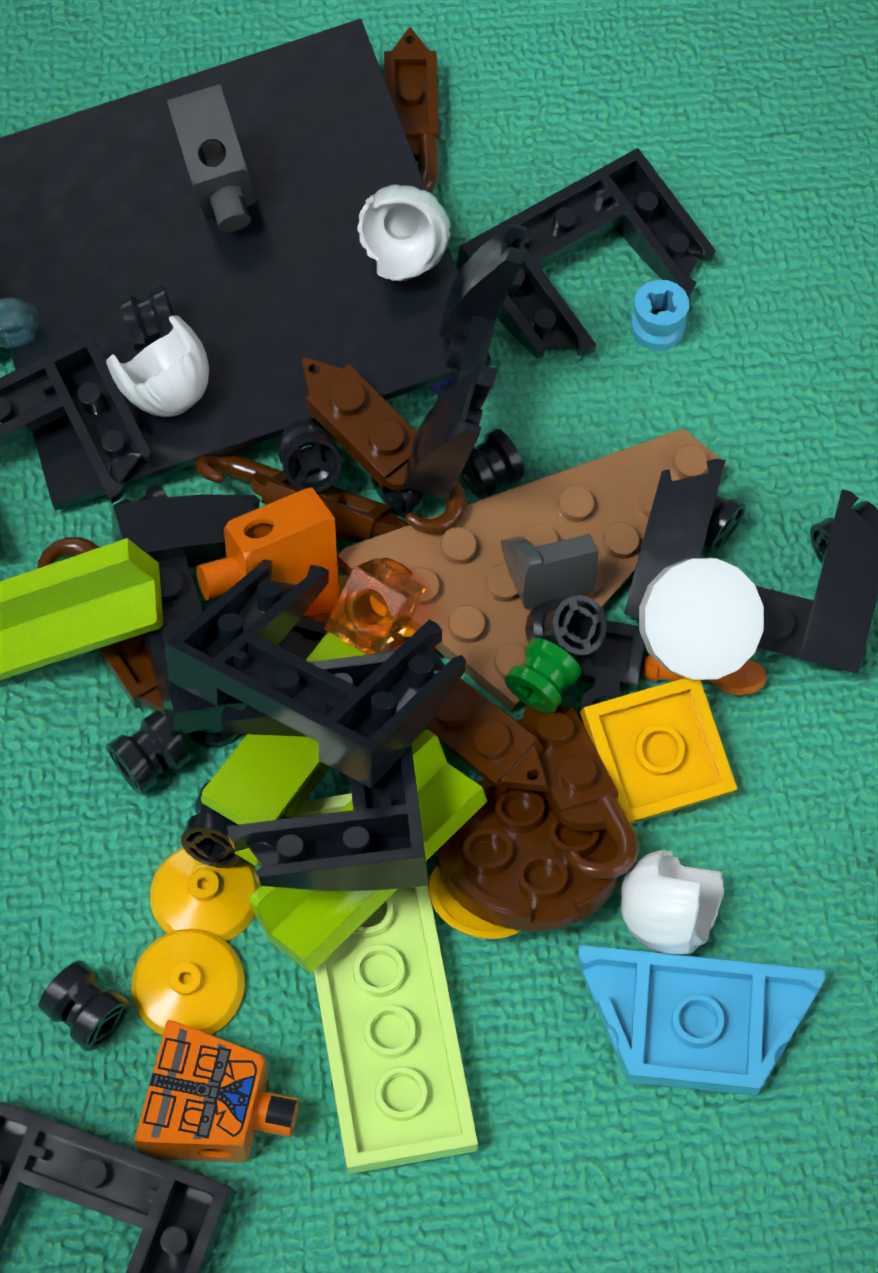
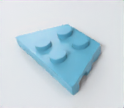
(696, 1016)

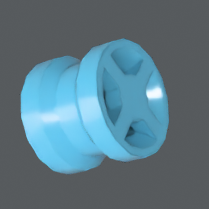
(668, 326)

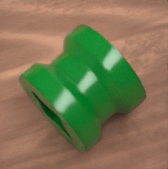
(543, 675)

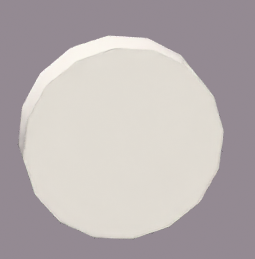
(701, 618)

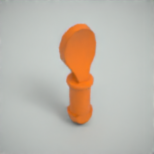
(741, 682)

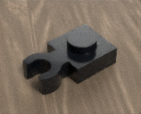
(613, 664)

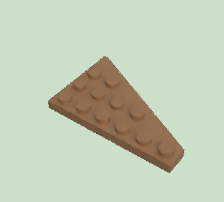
(466, 568)

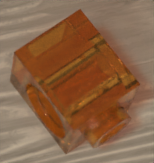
(354, 616)

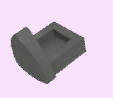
(551, 569)

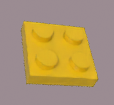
(660, 748)

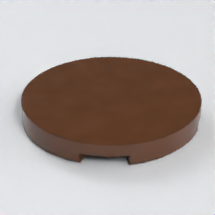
(514, 865)

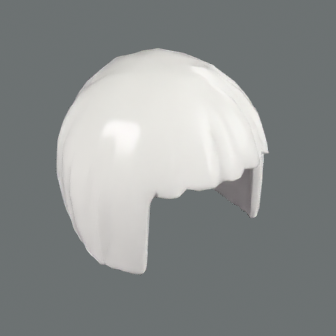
(403, 231)
(166, 374)
(670, 904)

